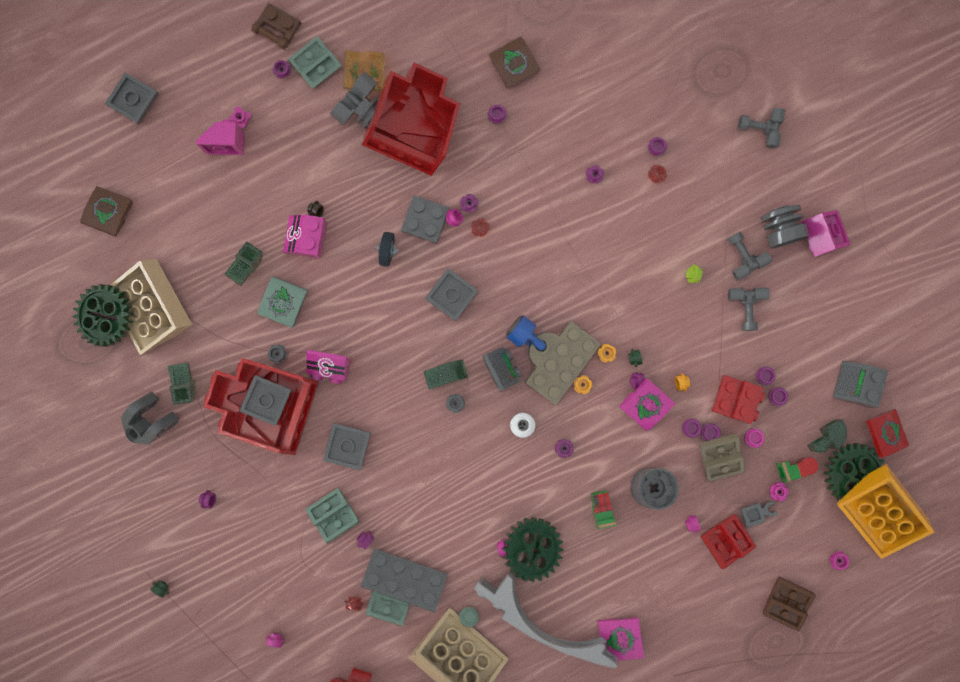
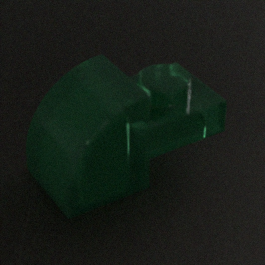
(246, 262)
(445, 374)
(182, 386)
(833, 435)

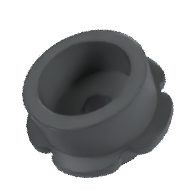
(272, 353)
(450, 403)

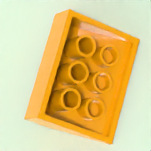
(885, 512)

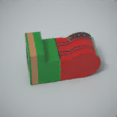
(803, 467)
(602, 510)

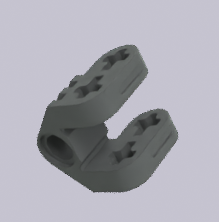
(139, 428)

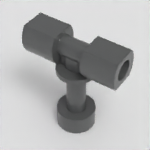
(770, 127)
(749, 262)
(748, 298)

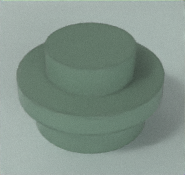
(468, 617)

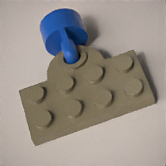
(555, 357)

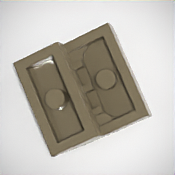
(722, 457)

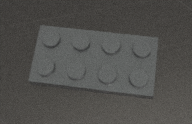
(404, 580)

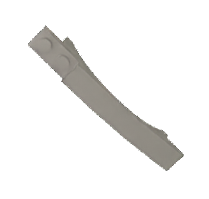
(505, 599)

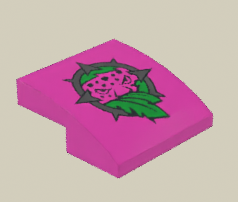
(647, 405)
(622, 637)

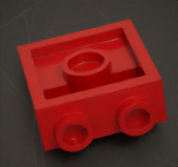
(738, 400)

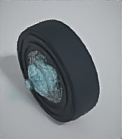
(386, 249)

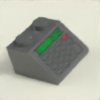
(501, 368)
(860, 384)

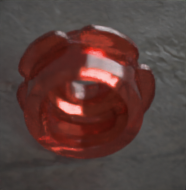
(662, 173)
(479, 232)
(354, 603)

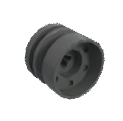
(784, 226)
(665, 488)

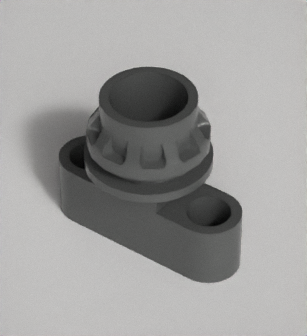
(357, 102)

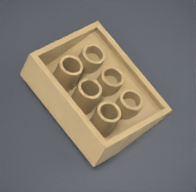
(154, 303)
(457, 653)

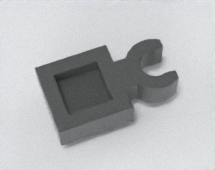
(754, 513)

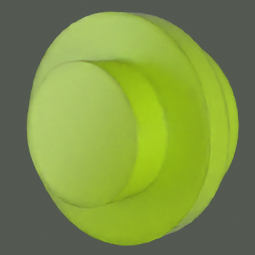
(694, 274)

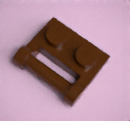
(279, 21)

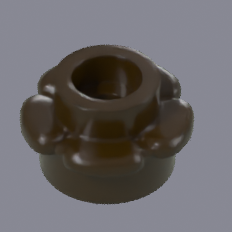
(315, 209)

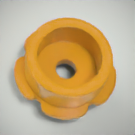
(607, 348)
(583, 379)
(682, 382)

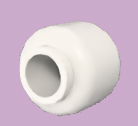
(528, 429)

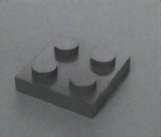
(132, 98)
(424, 219)
(451, 294)
(265, 400)
(347, 446)

